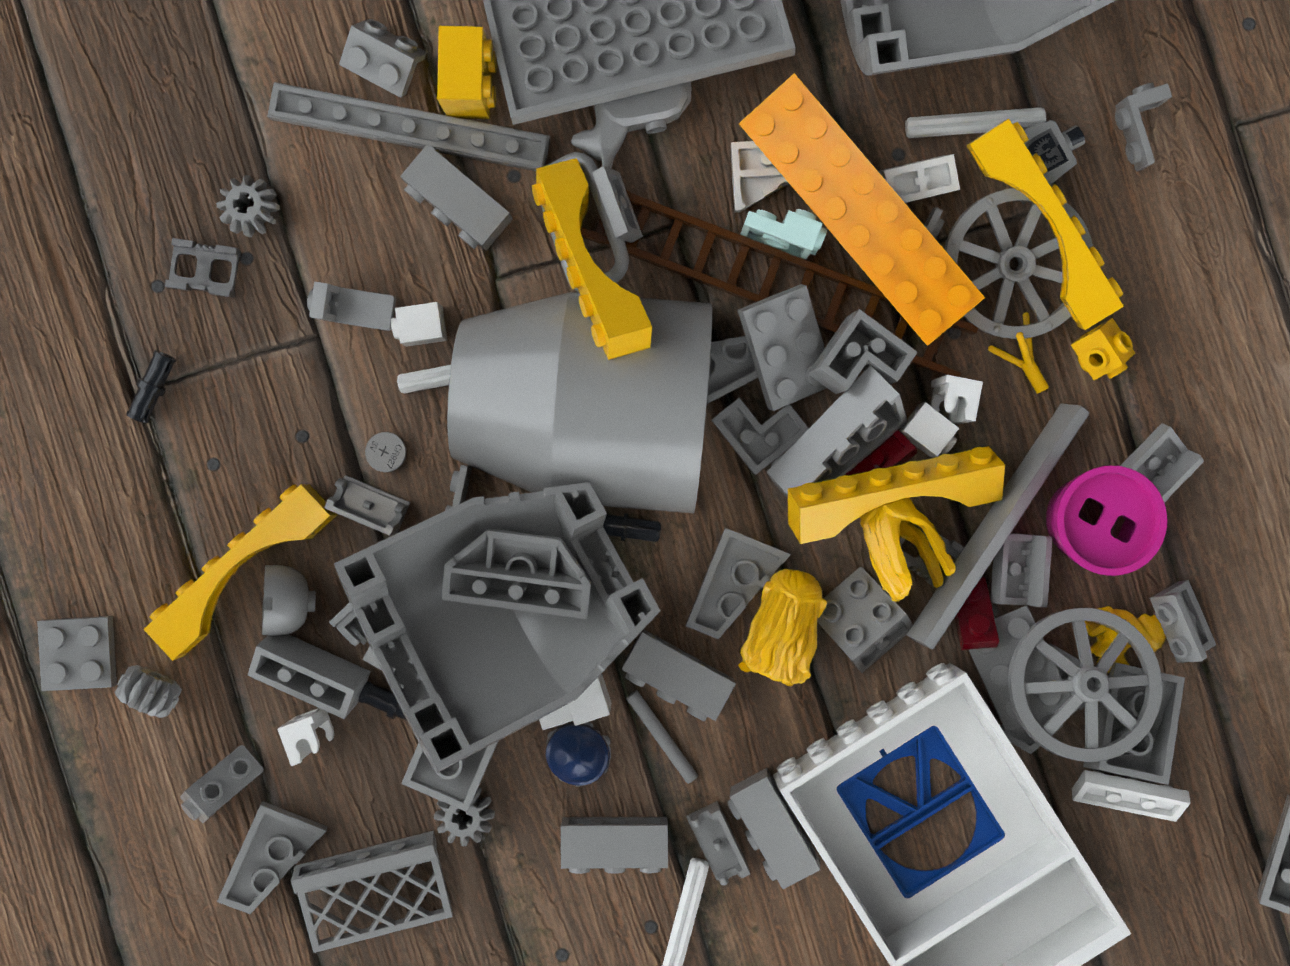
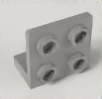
(863, 619)

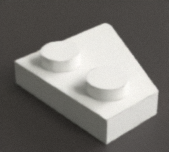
(752, 175)

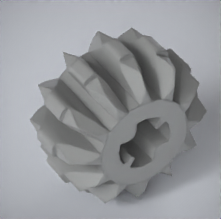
(239, 197)
(148, 691)
(473, 827)

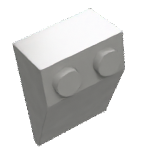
(1154, 754)
(452, 785)

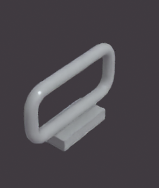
(613, 209)

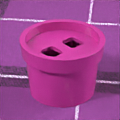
(1121, 493)

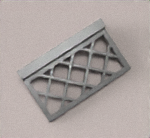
(358, 866)

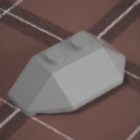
(518, 574)

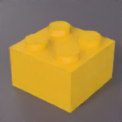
(465, 71)

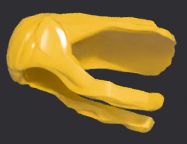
(882, 535)
(785, 628)

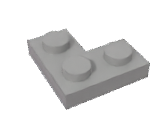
(759, 443)

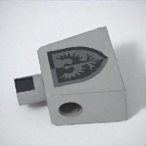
(1054, 147)

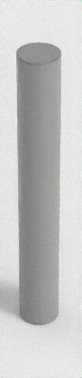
(662, 737)

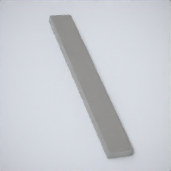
(408, 127)
(998, 524)

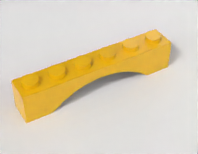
(1084, 286)
(616, 314)
(828, 506)
(189, 618)

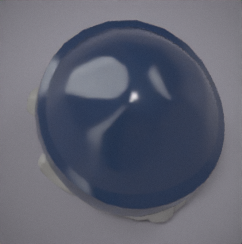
(578, 753)

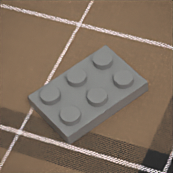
(784, 345)
(994, 667)

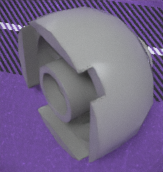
(285, 600)

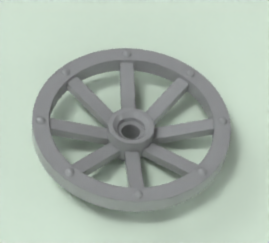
(1025, 268)
(1077, 684)

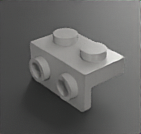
(381, 56)
(1164, 460)
(1022, 571)
(1183, 622)

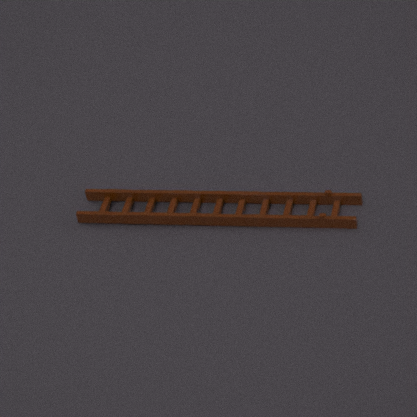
(777, 257)

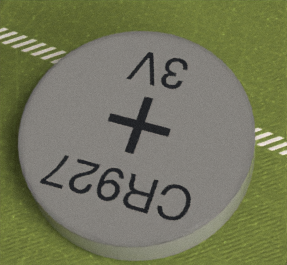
(385, 452)

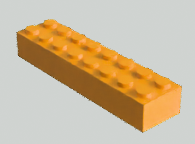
(861, 210)

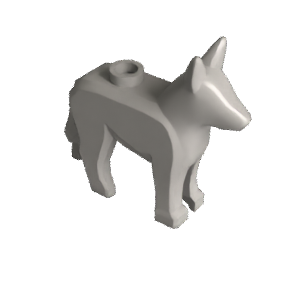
(637, 112)

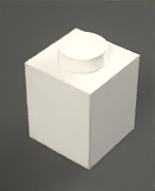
(419, 324)
(930, 430)

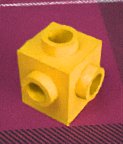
(1104, 350)

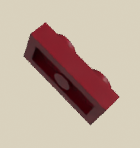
(892, 452)
(976, 620)

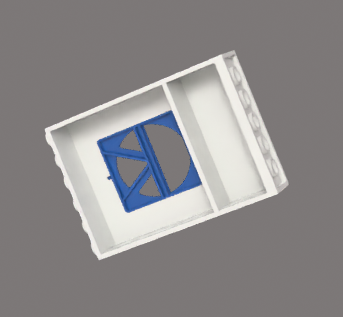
(1015, 890)

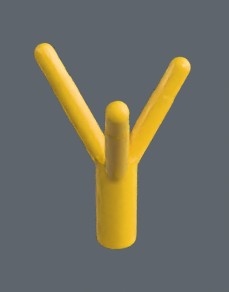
(1028, 365)

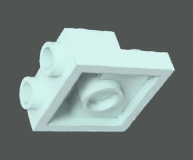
(796, 235)

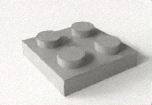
(77, 653)

